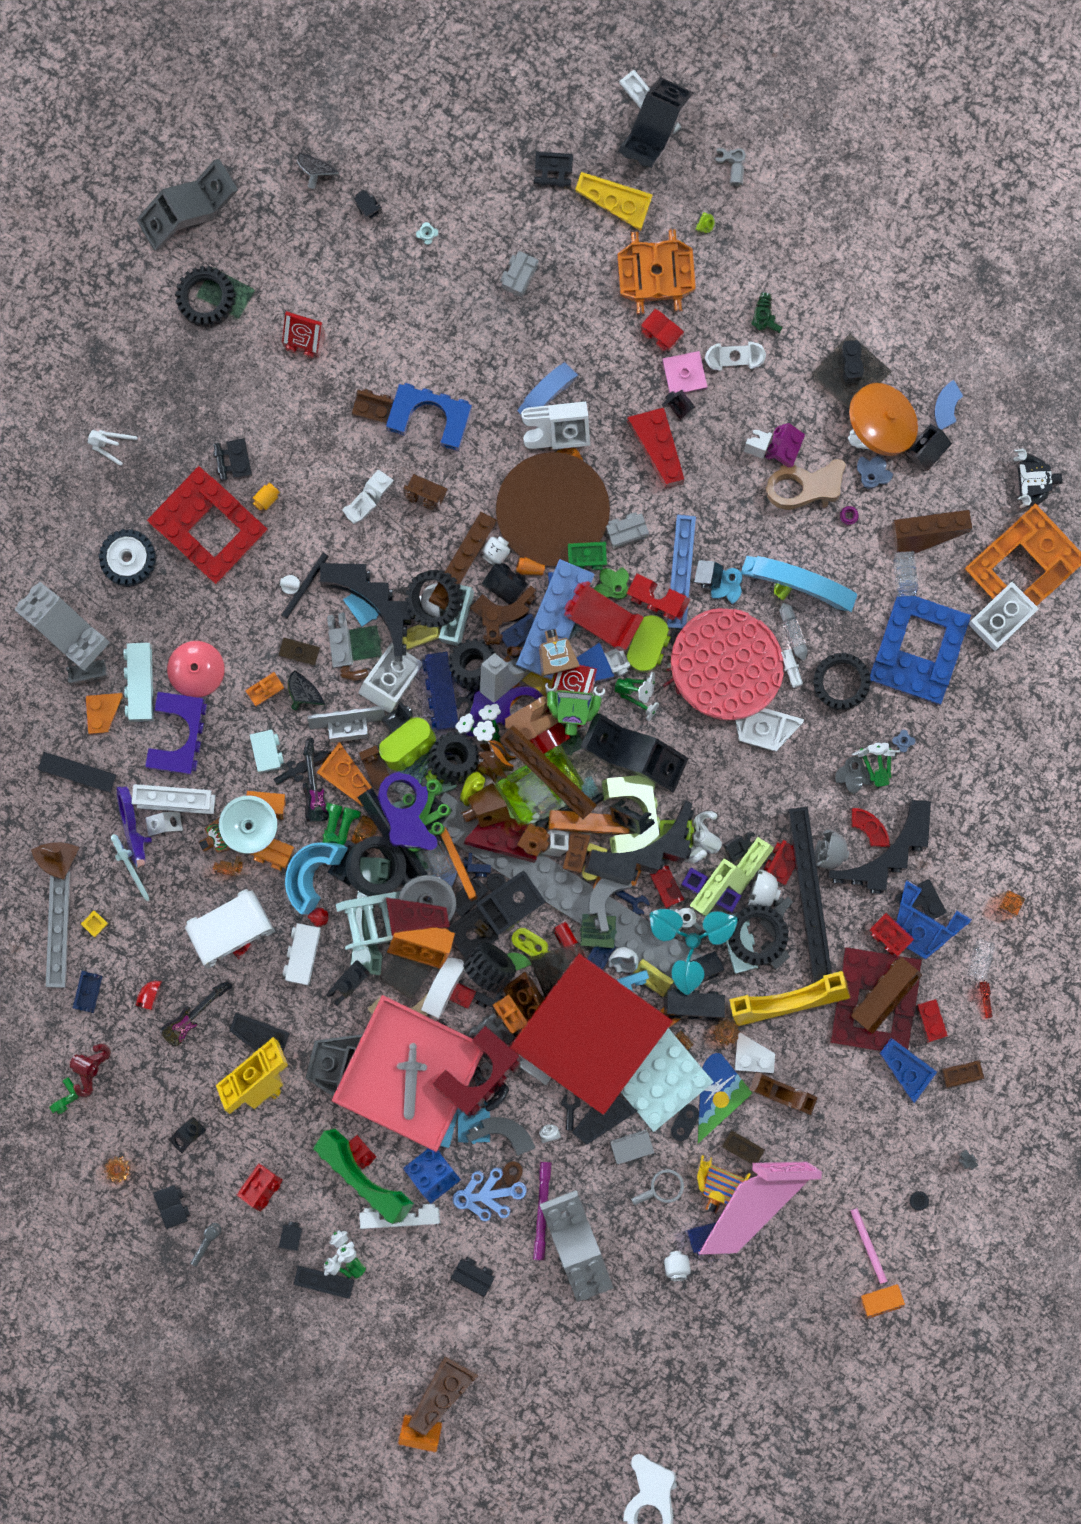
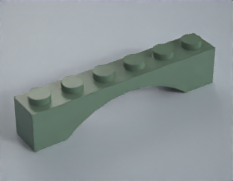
(377, 872)

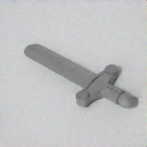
(411, 1068)

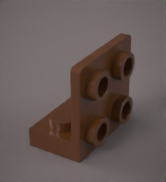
(425, 492)

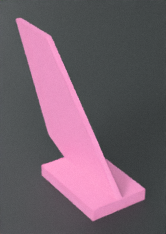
(757, 1203)

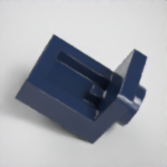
(479, 870)

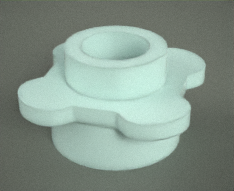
(426, 227)

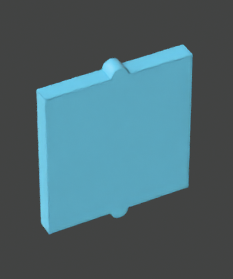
(361, 610)
(466, 1123)

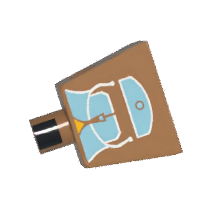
(556, 654)

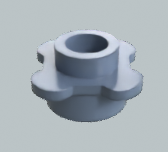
(898, 741)

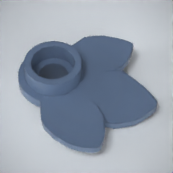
(875, 469)

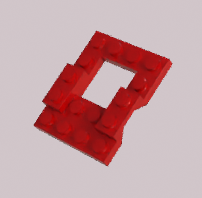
(188, 506)

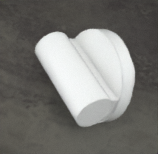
(290, 584)
(549, 1133)

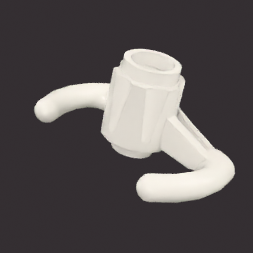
(704, 841)

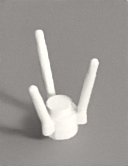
(99, 439)

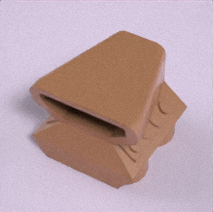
(532, 719)

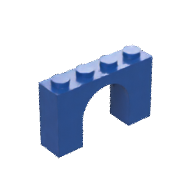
(409, 399)

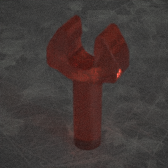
(986, 993)

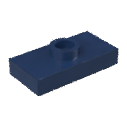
(600, 956)

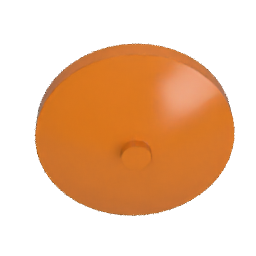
(883, 419)

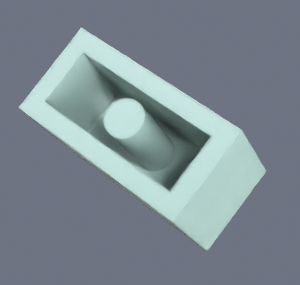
(266, 751)

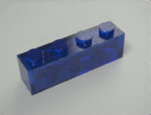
(442, 691)

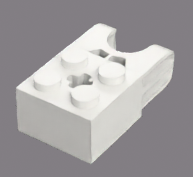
(557, 426)

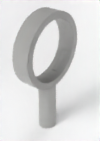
(651, 1193)

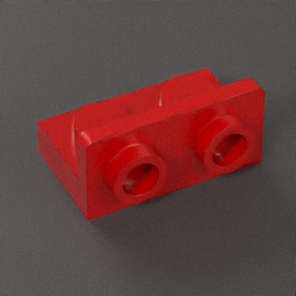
(782, 863)
(891, 934)
(259, 1187)

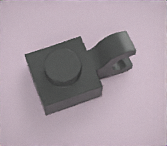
(967, 1160)

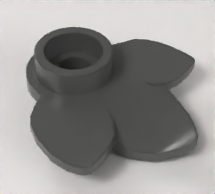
(853, 777)

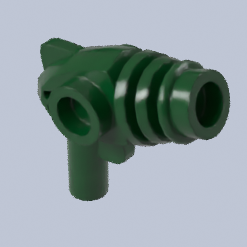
(763, 314)

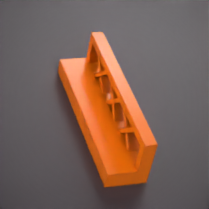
(591, 824)

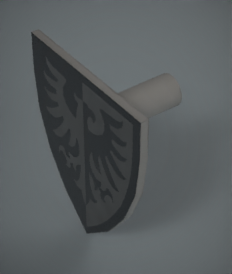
(314, 168)

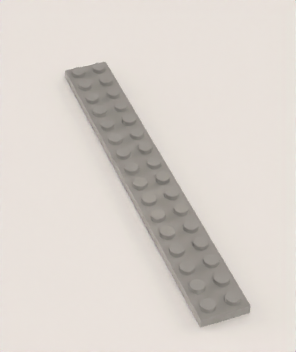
(571, 895)

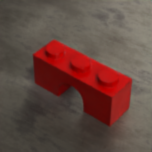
(672, 604)

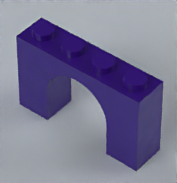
(181, 760)

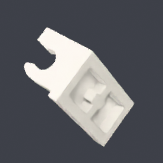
(758, 446)

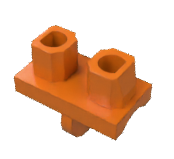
(265, 689)
(510, 1014)

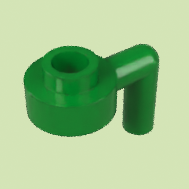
(61, 1105)

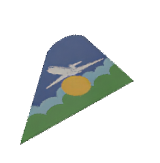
(721, 1096)

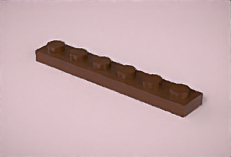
(464, 556)
(548, 772)

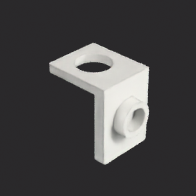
(161, 823)

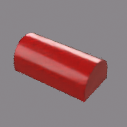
(564, 935)

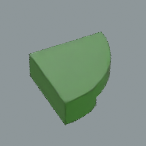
(519, 960)

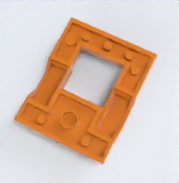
(1043, 542)

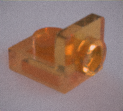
(364, 829)
(225, 867)

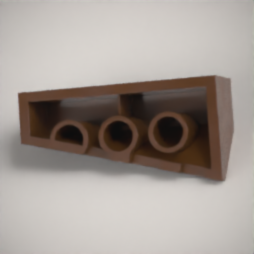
(929, 530)
(524, 995)

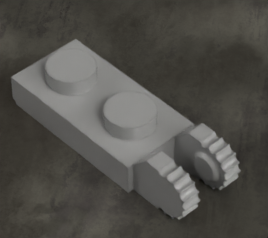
(340, 641)

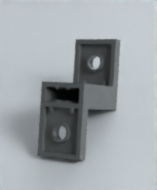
(187, 204)

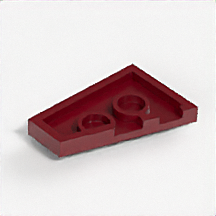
(412, 915)

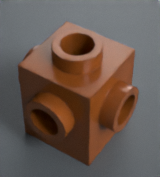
(534, 840)

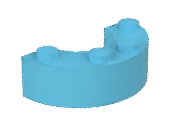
(302, 869)

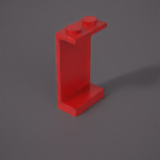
(602, 617)

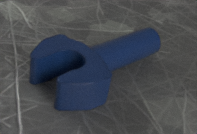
(634, 901)

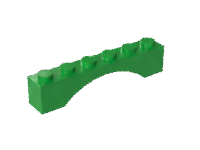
(336, 1152)

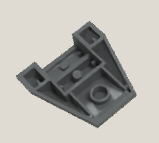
(330, 1061)

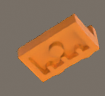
(413, 1439)

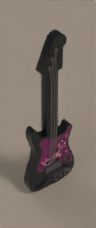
(315, 806)
(176, 1030)

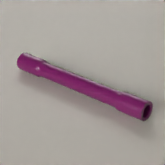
(540, 1244)

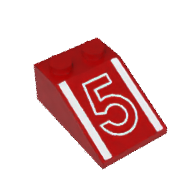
(303, 335)
(577, 680)

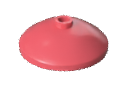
(204, 679)

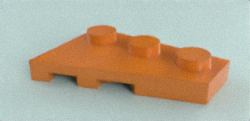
(344, 774)

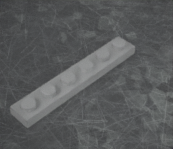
(58, 932)

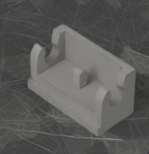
(631, 1146)

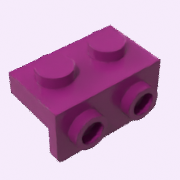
(785, 444)

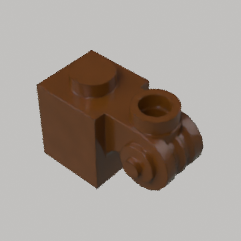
(492, 621)

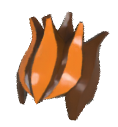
(494, 760)

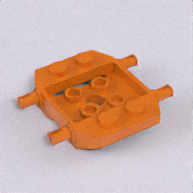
(656, 286)

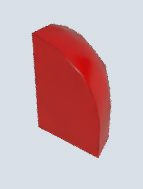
(148, 995)

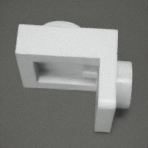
(377, 486)
(359, 508)
(617, 662)

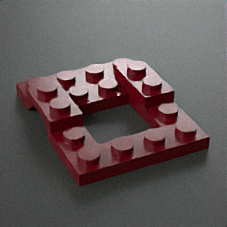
(862, 972)

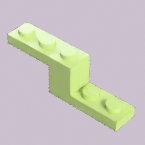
(731, 876)

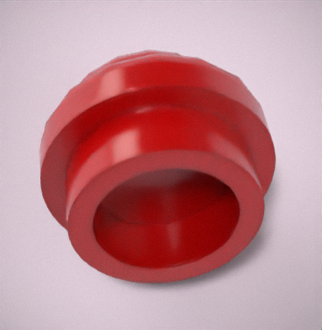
(318, 917)

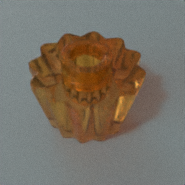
(733, 1032)
(110, 1169)

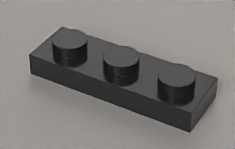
(328, 1284)

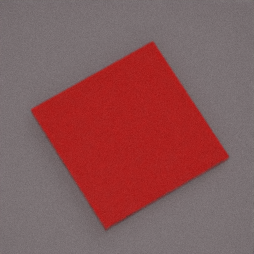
(591, 1033)

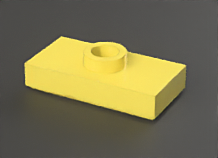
(420, 635)
(657, 980)

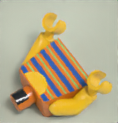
(717, 1184)

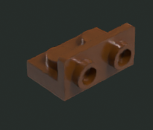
(372, 406)

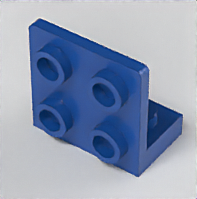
(431, 1174)

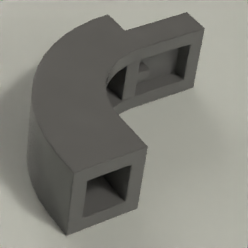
(508, 1128)

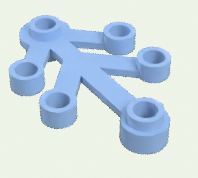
(487, 1196)

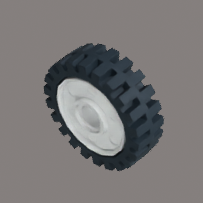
(124, 543)

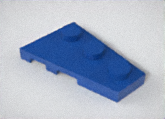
(908, 1069)

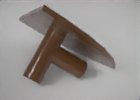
(55, 858)

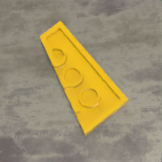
(622, 201)

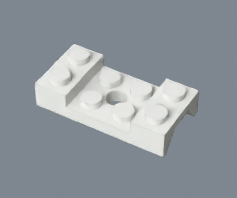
(427, 1215)

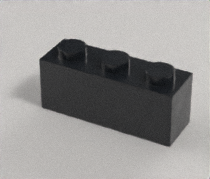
(695, 1005)

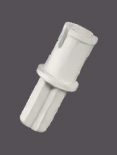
(791, 668)

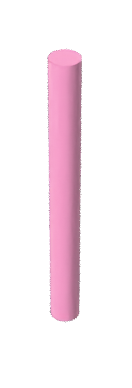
(868, 1245)

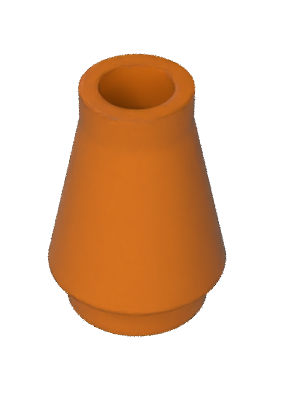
(529, 567)

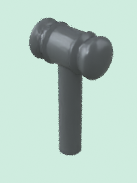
(210, 1234)

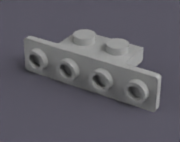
(346, 724)

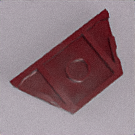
(500, 839)

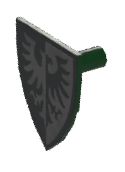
(302, 691)

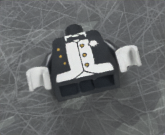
(1034, 479)

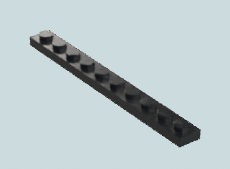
(809, 892)

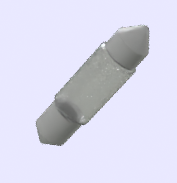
(793, 631)

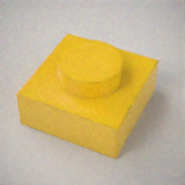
(94, 924)

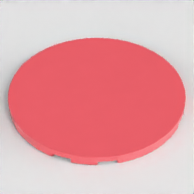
(727, 664)

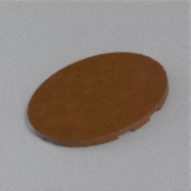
(551, 504)

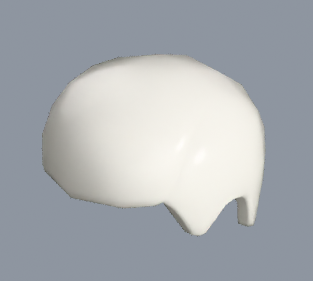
(623, 960)

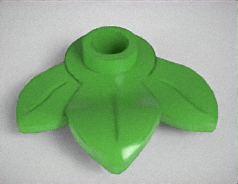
(611, 581)

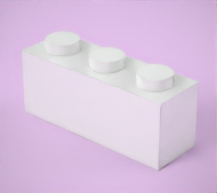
(302, 954)

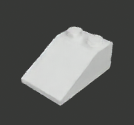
(1003, 616)
(389, 679)

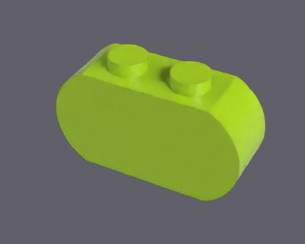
(648, 644)
(407, 744)

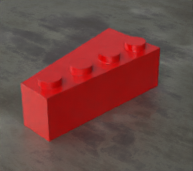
(658, 445)

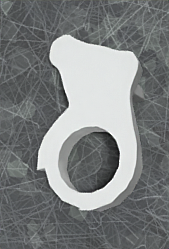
(655, 1489)

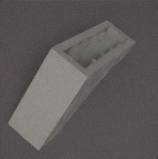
(499, 676)

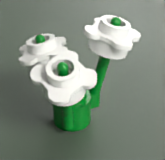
(347, 1255)

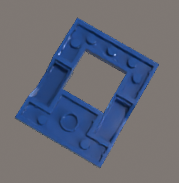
(912, 673)

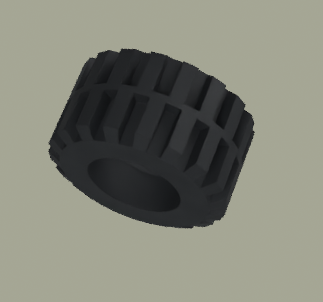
(462, 656)
(463, 748)
(489, 967)

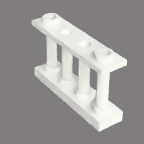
(173, 799)

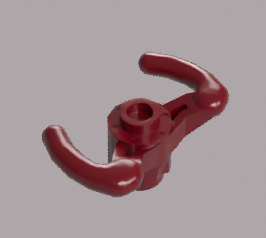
(88, 1068)

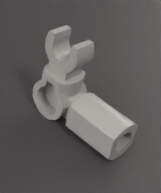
(737, 157)

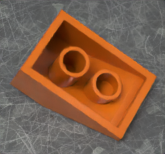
(424, 946)

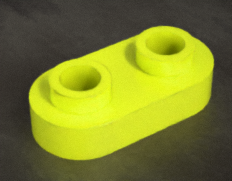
(472, 785)
(529, 944)

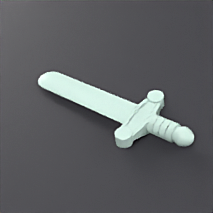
(124, 855)

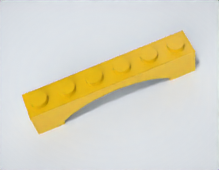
(825, 991)

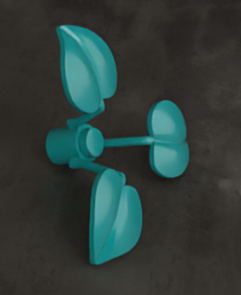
(665, 925)

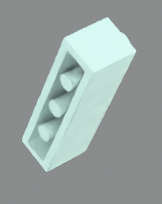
(140, 682)

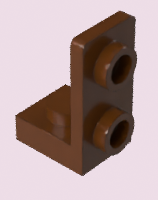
(374, 766)

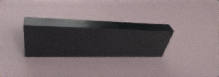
(77, 772)

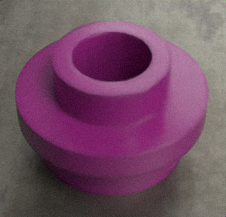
(849, 509)

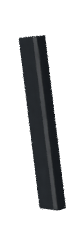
(372, 806)

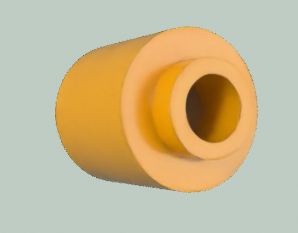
(265, 497)

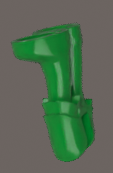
(334, 811)

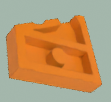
(101, 711)

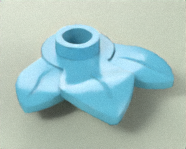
(729, 588)

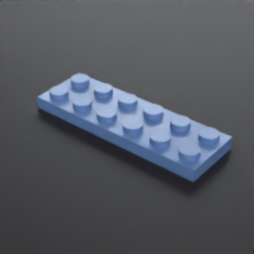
(551, 613)

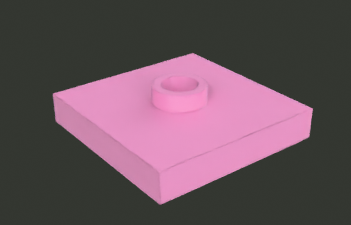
(685, 372)

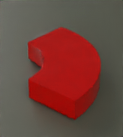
(871, 827)

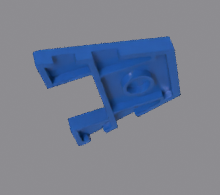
(927, 932)

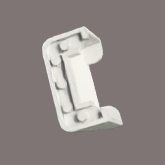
(228, 928)

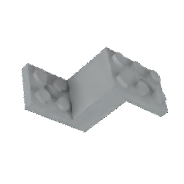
(61, 625)
(576, 1246)

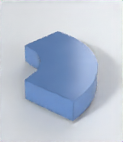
(945, 405)

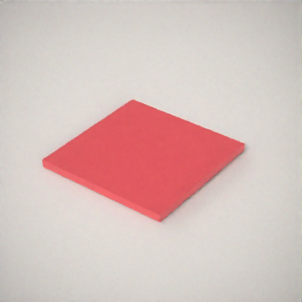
(377, 1087)

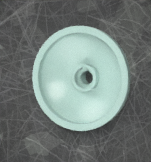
(243, 811)

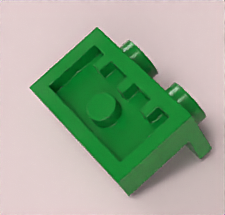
(588, 555)

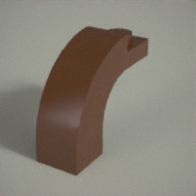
(510, 613)
(783, 1093)

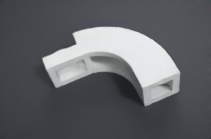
(443, 986)

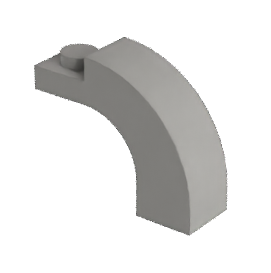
(598, 898)

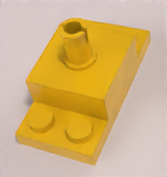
(254, 1078)

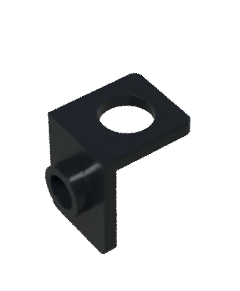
(187, 1134)

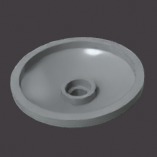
(433, 887)

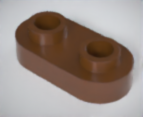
(508, 1179)

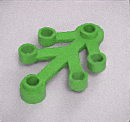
(428, 818)

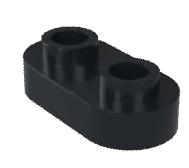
(684, 1122)

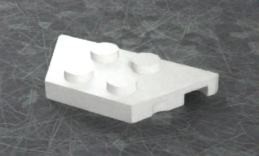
(767, 729)

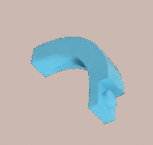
(801, 580)

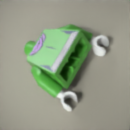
(573, 706)

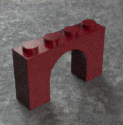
(470, 1098)

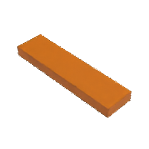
(458, 865)

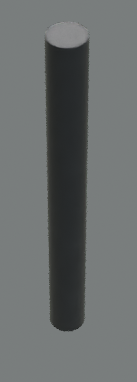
(304, 586)

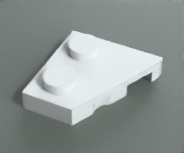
(753, 1056)

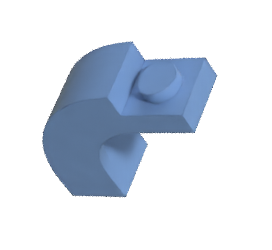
(549, 387)

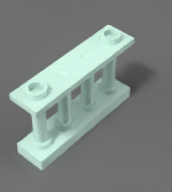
(367, 905)

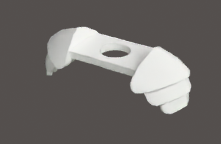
(750, 354)

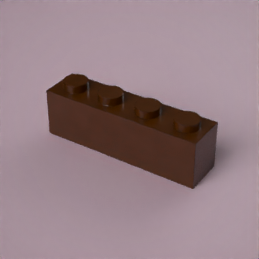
(886, 995)

